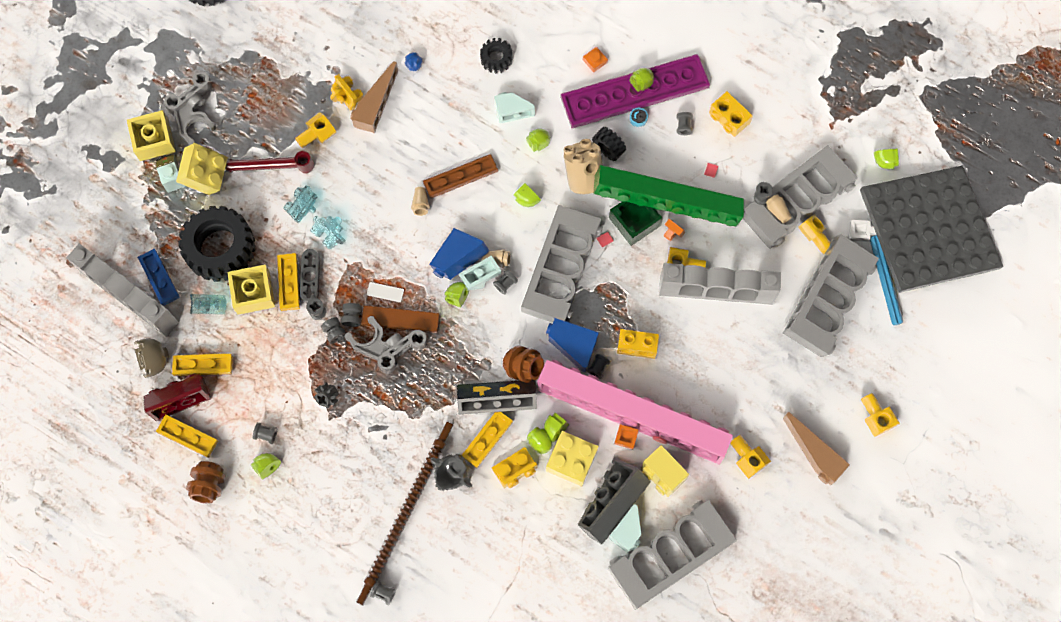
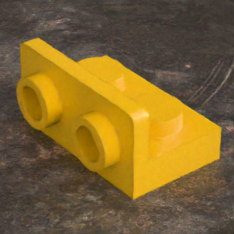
(514, 468)

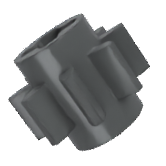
(326, 395)

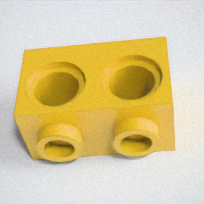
(733, 111)
(637, 343)

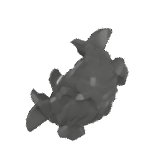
(451, 472)

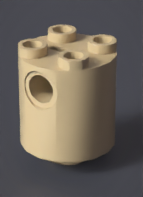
(581, 165)

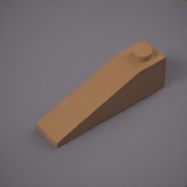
(371, 106)
(821, 457)

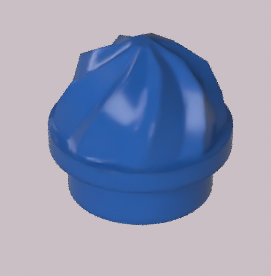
(413, 61)

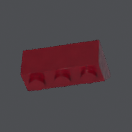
(176, 397)

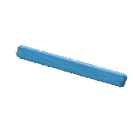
(886, 282)

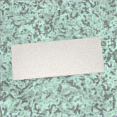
(385, 292)

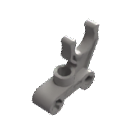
(189, 102)
(388, 350)

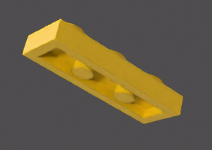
(288, 282)
(202, 364)
(187, 436)
(487, 439)

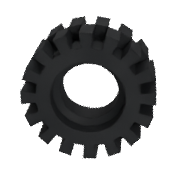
(500, 64)
(609, 143)

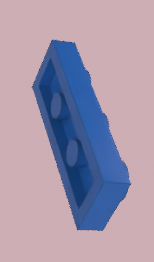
(158, 277)

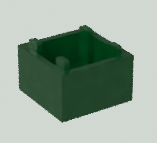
(634, 220)

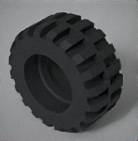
(207, 223)

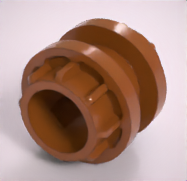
(523, 363)
(206, 478)

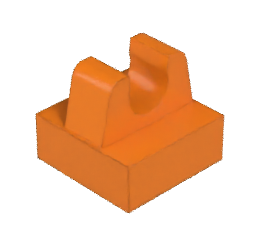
(673, 230)

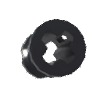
(598, 366)

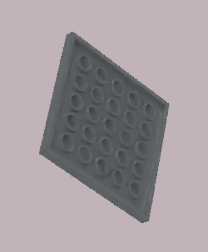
(930, 228)

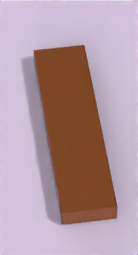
(460, 176)
(401, 319)

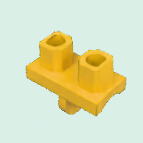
(342, 92)

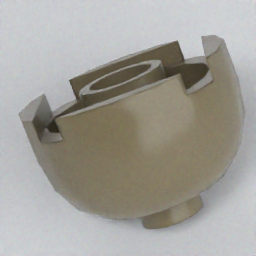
(151, 356)

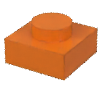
(595, 59)
(626, 437)

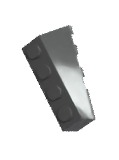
(613, 500)

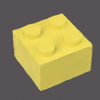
(151, 135)
(201, 169)
(251, 289)
(571, 458)
(664, 471)

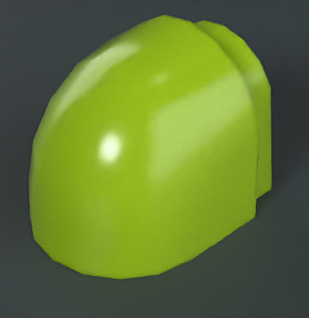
(642, 79)
(538, 139)
(886, 158)
(526, 196)
(456, 294)
(554, 425)
(539, 440)
(265, 464)

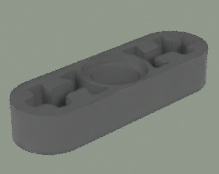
(303, 283)

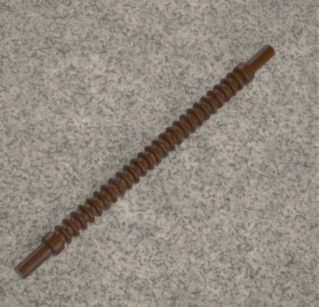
(402, 517)

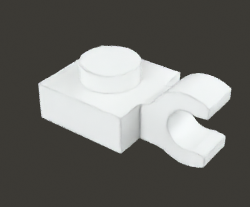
(861, 230)

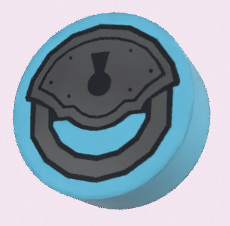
(638, 117)

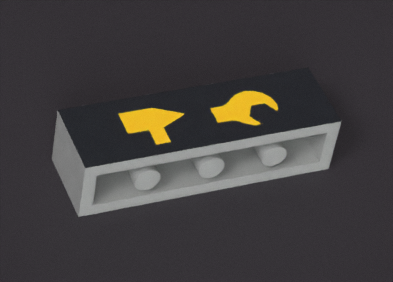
(496, 397)

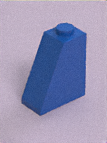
(457, 254)
(573, 342)

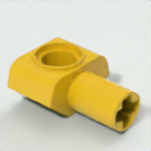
(312, 132)
(813, 230)
(682, 256)
(876, 411)
(746, 453)

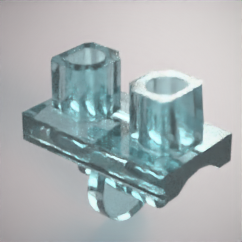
(302, 205)
(321, 226)
(207, 304)

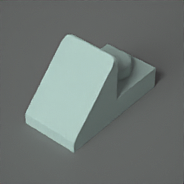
(480, 273)

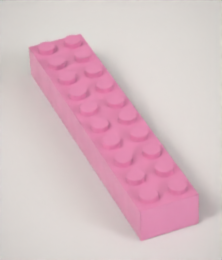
(634, 412)

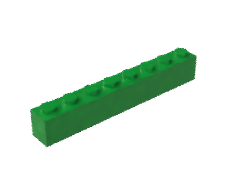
(668, 196)

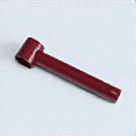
(272, 163)

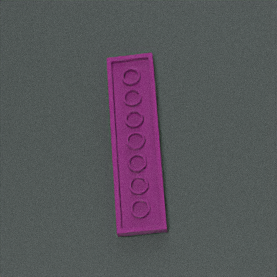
(620, 96)

